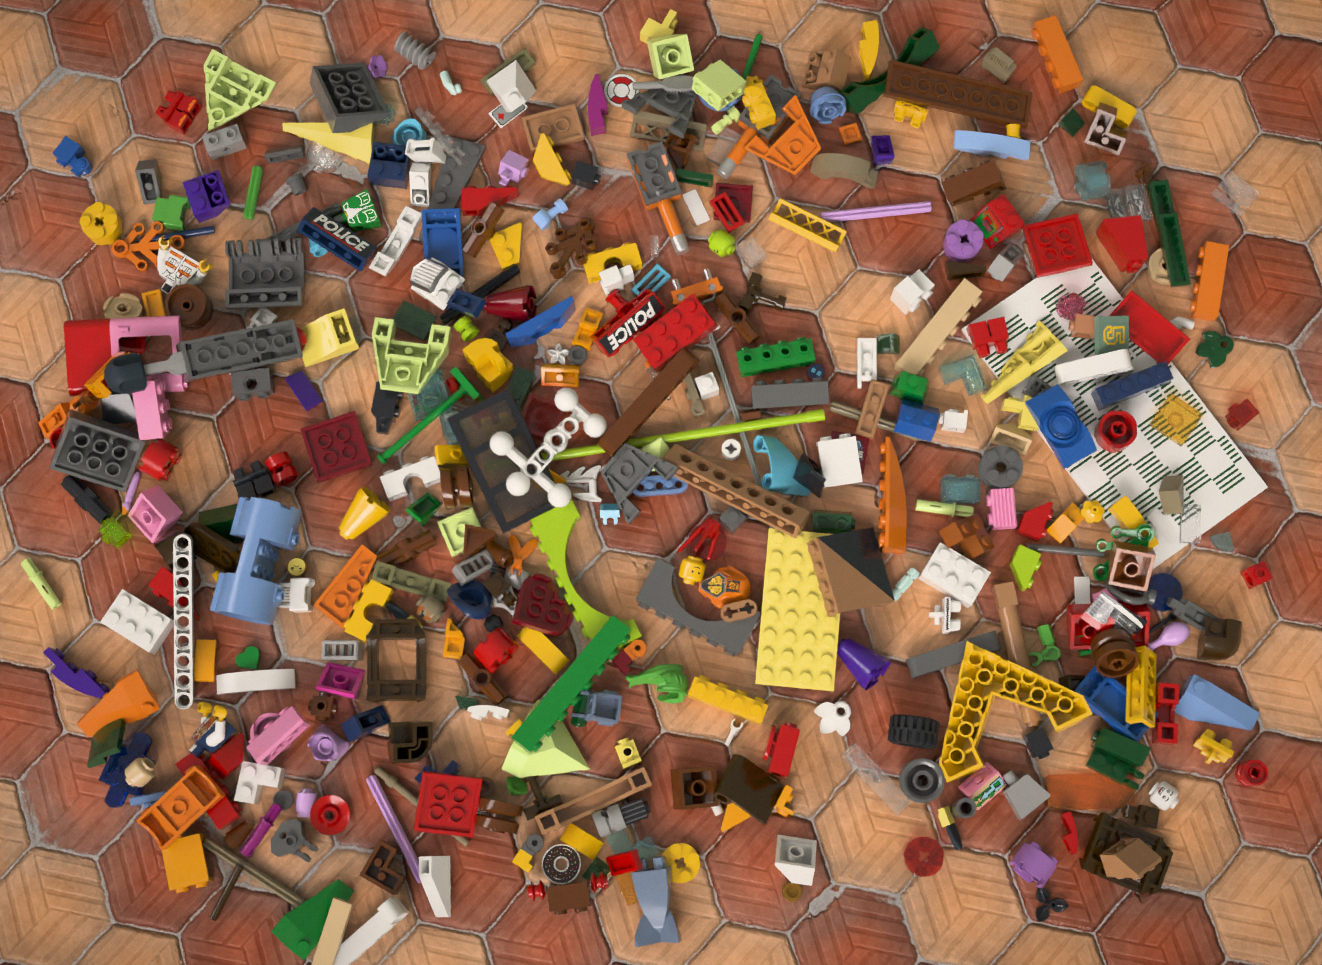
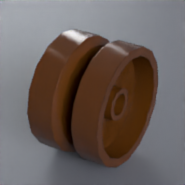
(191, 304)
(458, 486)
(1114, 653)
(499, 815)

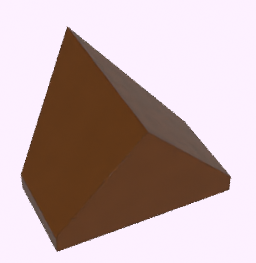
(680, 148)
(476, 538)

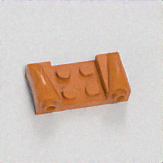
(180, 806)

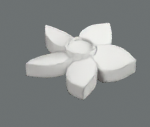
(558, 354)

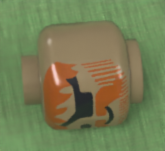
(430, 609)

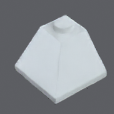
(511, 86)
(796, 858)

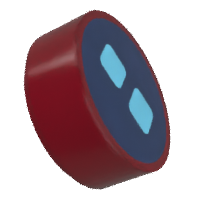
(815, 370)

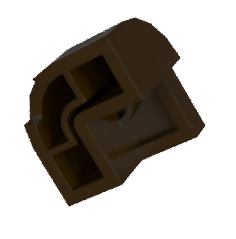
(1219, 639)
(409, 741)

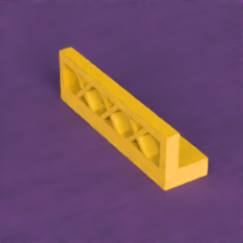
(805, 232)
(1141, 687)

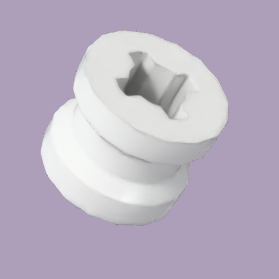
(729, 453)

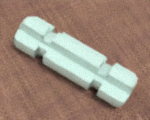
(905, 583)

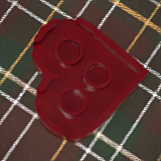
(540, 607)

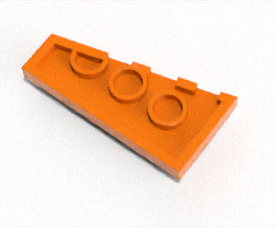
(345, 589)

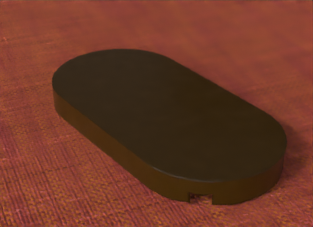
(213, 548)

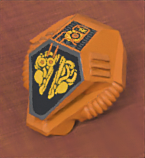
(725, 587)

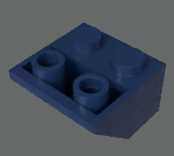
(389, 165)

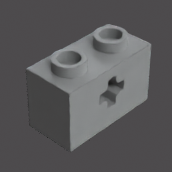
(224, 142)

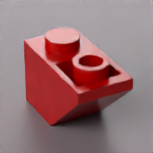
(1033, 522)
(229, 757)

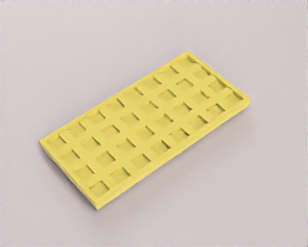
(795, 632)

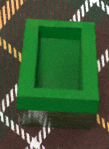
(424, 508)

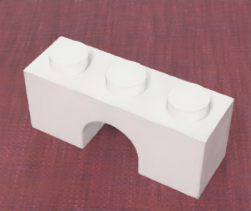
(395, 481)

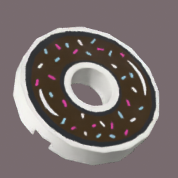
(549, 864)

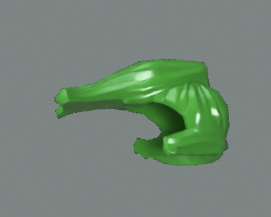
(667, 677)

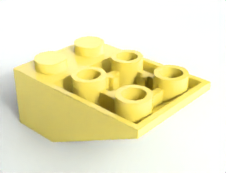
(328, 338)

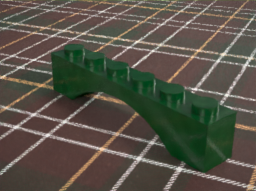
(917, 49)

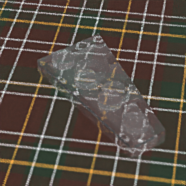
(444, 140)

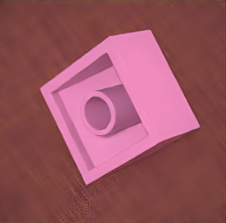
(154, 513)

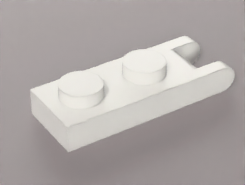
(866, 360)

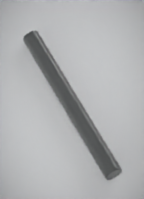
(1065, 550)

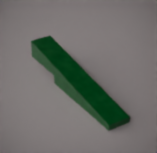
(1168, 232)

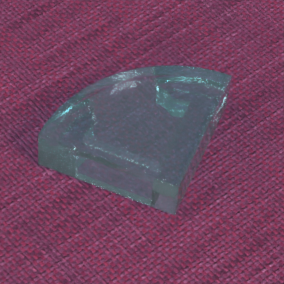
(1222, 541)

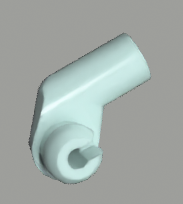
(447, 83)

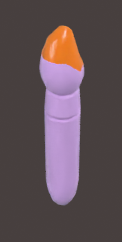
(126, 506)

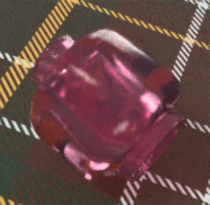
(1070, 305)

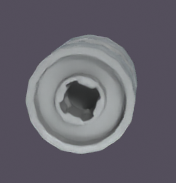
(609, 820)

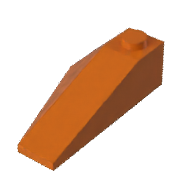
(129, 699)

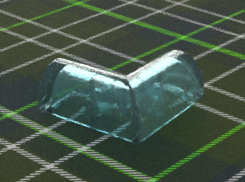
(964, 369)

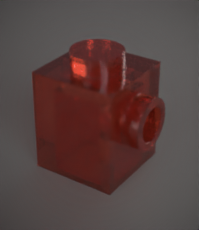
(1241, 414)

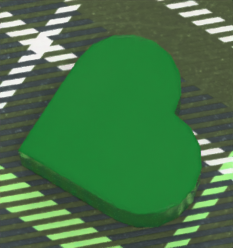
(249, 658)

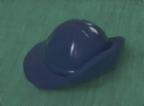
(472, 599)

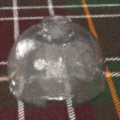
(323, 158)

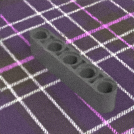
(950, 654)

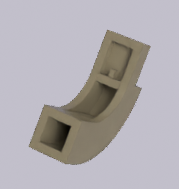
(844, 166)

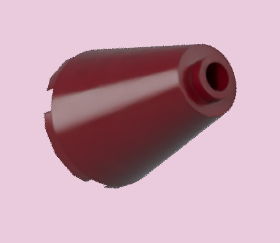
(513, 303)

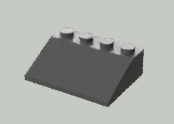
(347, 96)
(97, 451)

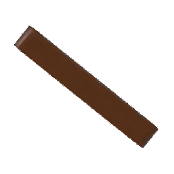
(648, 401)

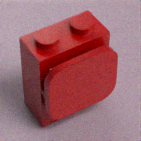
(781, 749)

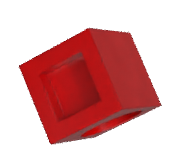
(1256, 575)

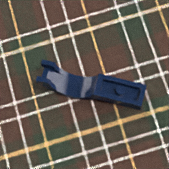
(466, 303)

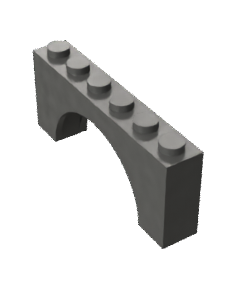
(659, 597)

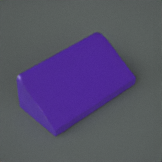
(303, 390)

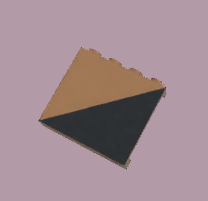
(850, 571)

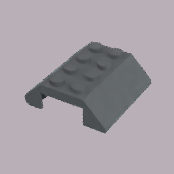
(265, 275)

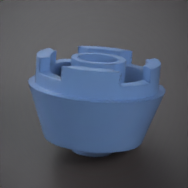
(827, 105)

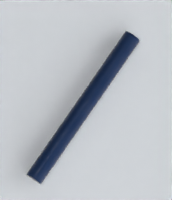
(185, 234)

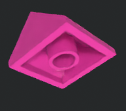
(341, 681)

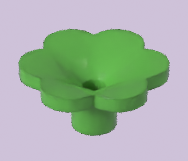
(516, 786)

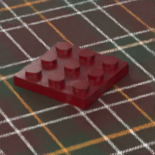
(336, 447)

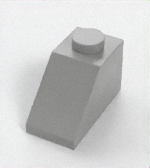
(1005, 262)

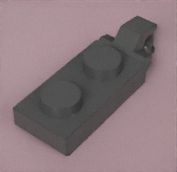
(1189, 612)

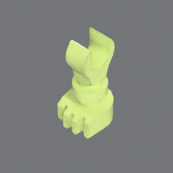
(733, 114)

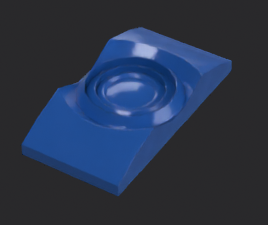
(443, 237)
(541, 324)
(1061, 426)
(1108, 700)

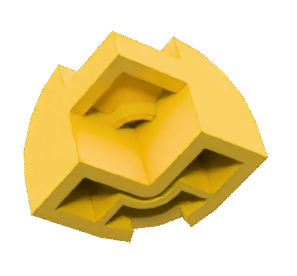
(488, 362)

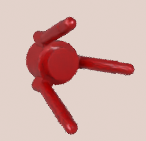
(710, 528)

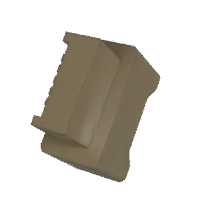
(999, 65)

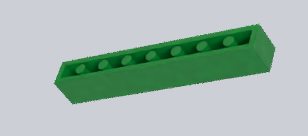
(571, 684)

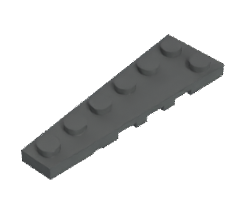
(454, 177)

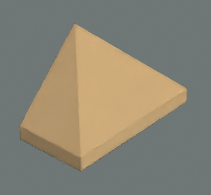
(1012, 437)

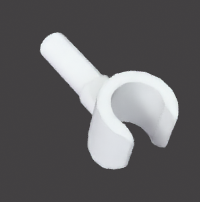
(732, 732)

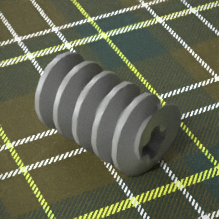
(414, 52)

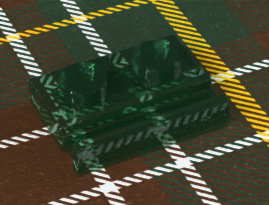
(414, 320)

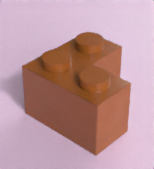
(969, 535)

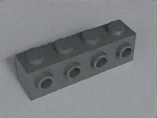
(789, 394)

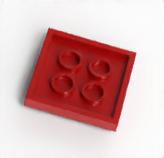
(1057, 245)
(447, 804)

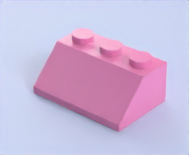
(277, 735)

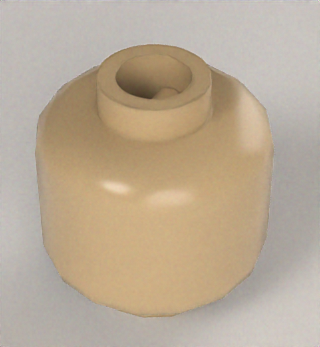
(140, 772)

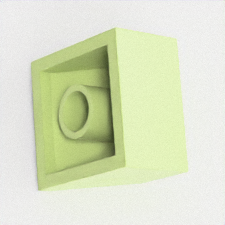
(670, 55)

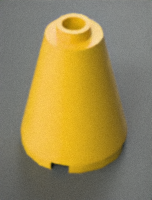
(362, 514)

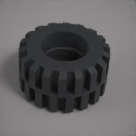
(913, 731)

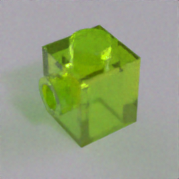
(114, 533)

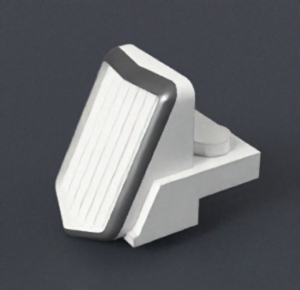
(435, 281)

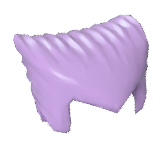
(326, 744)

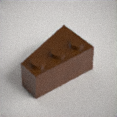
(973, 183)

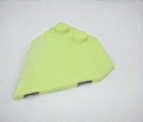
(232, 89)
(555, 756)

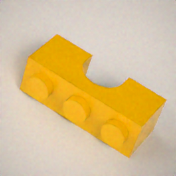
(624, 255)
(374, 595)

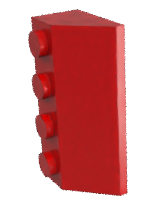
(1077, 626)

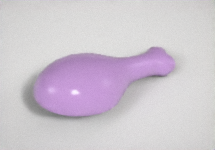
(1172, 635)

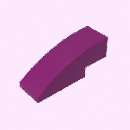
(596, 107)

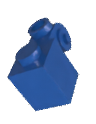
(71, 155)

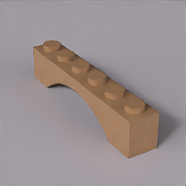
(593, 801)

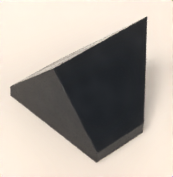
(809, 475)

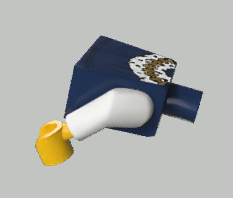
(212, 731)

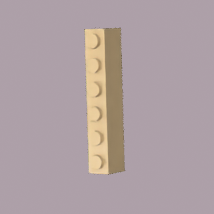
(939, 328)

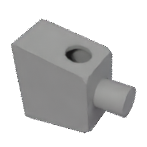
(1023, 794)

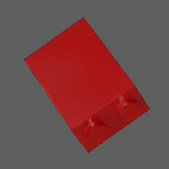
(1124, 242)

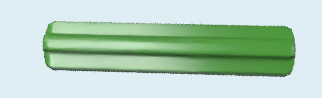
(253, 192)

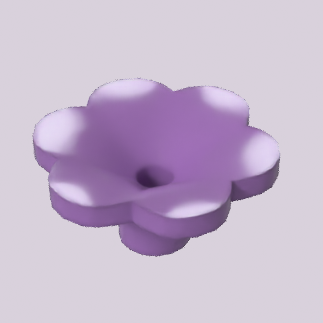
(377, 66)

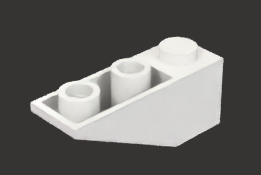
(435, 878)

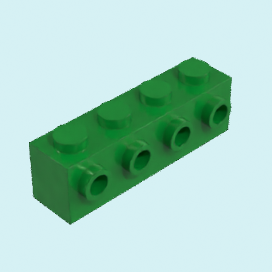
(775, 357)

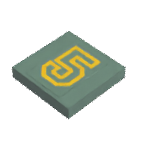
(1111, 333)

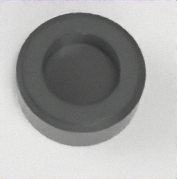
(577, 355)

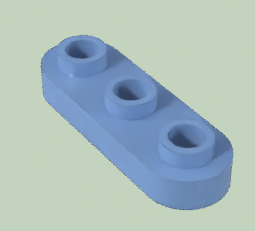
(669, 487)

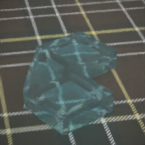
(620, 843)

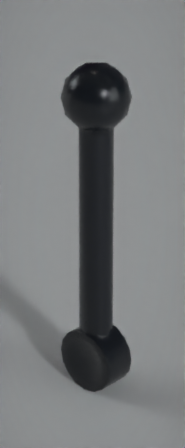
(1171, 617)

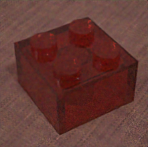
(541, 416)

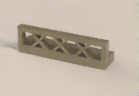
(663, 122)

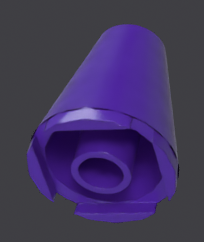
(862, 662)

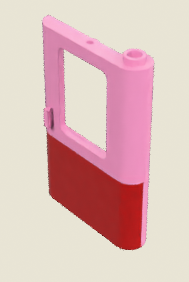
(95, 341)

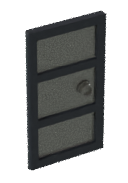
(473, 432)

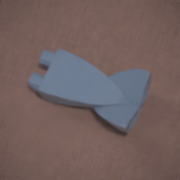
(653, 894)

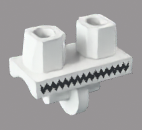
(948, 605)

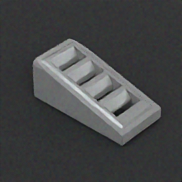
(463, 573)
(354, 647)

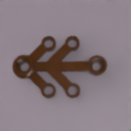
(584, 227)

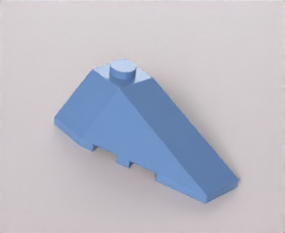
(1210, 704)

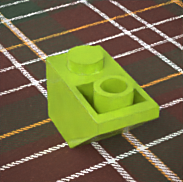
(1023, 566)

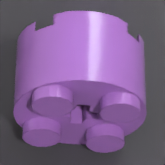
(967, 232)
(1033, 864)

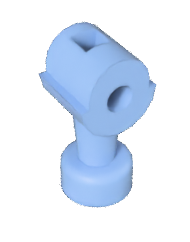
(543, 217)

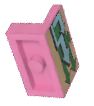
(983, 785)

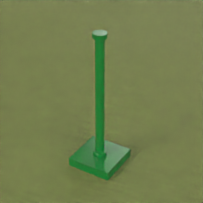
(465, 388)

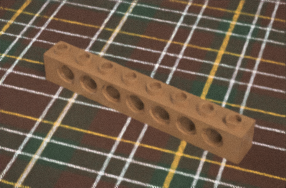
(737, 491)

